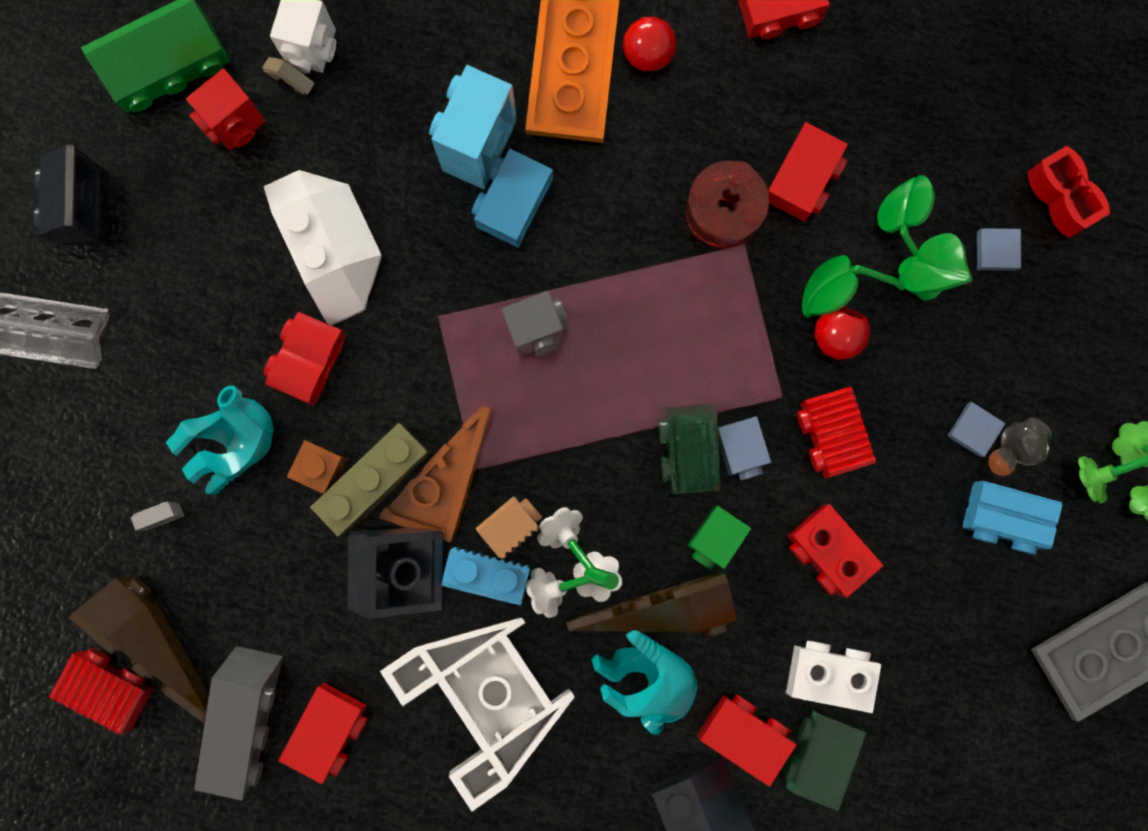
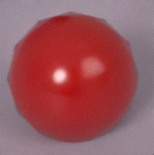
(649, 44)
(842, 333)

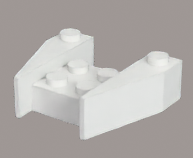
(491, 695)

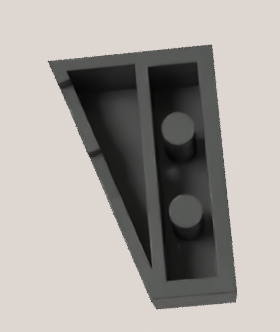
(237, 723)

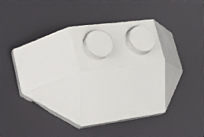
(326, 241)

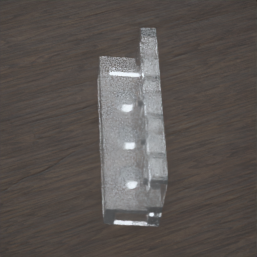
(53, 338)

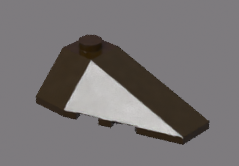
(685, 608)
(131, 622)

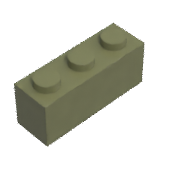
(370, 480)

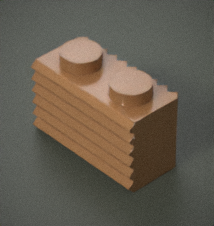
(509, 526)

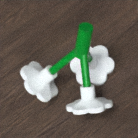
(594, 575)

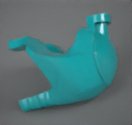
(238, 425)
(670, 685)

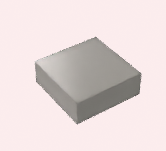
(157, 516)

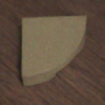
(282, 69)

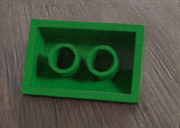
(157, 55)

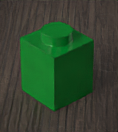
(718, 539)

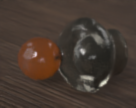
(1021, 444)

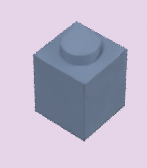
(743, 448)

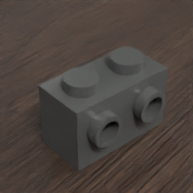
(536, 324)

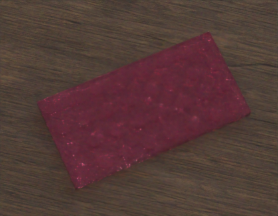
(629, 351)

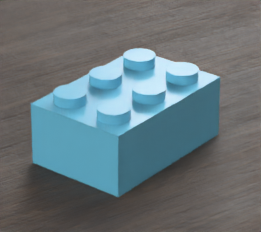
(474, 125)

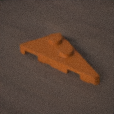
(441, 489)

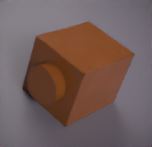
(317, 467)

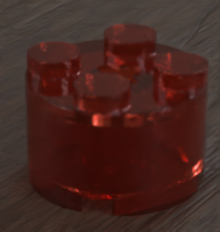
(737, 185)

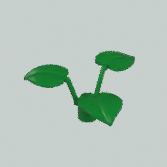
(931, 269)

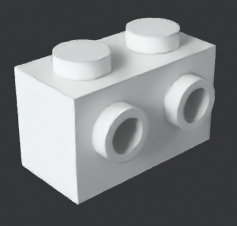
(304, 34)
(833, 678)

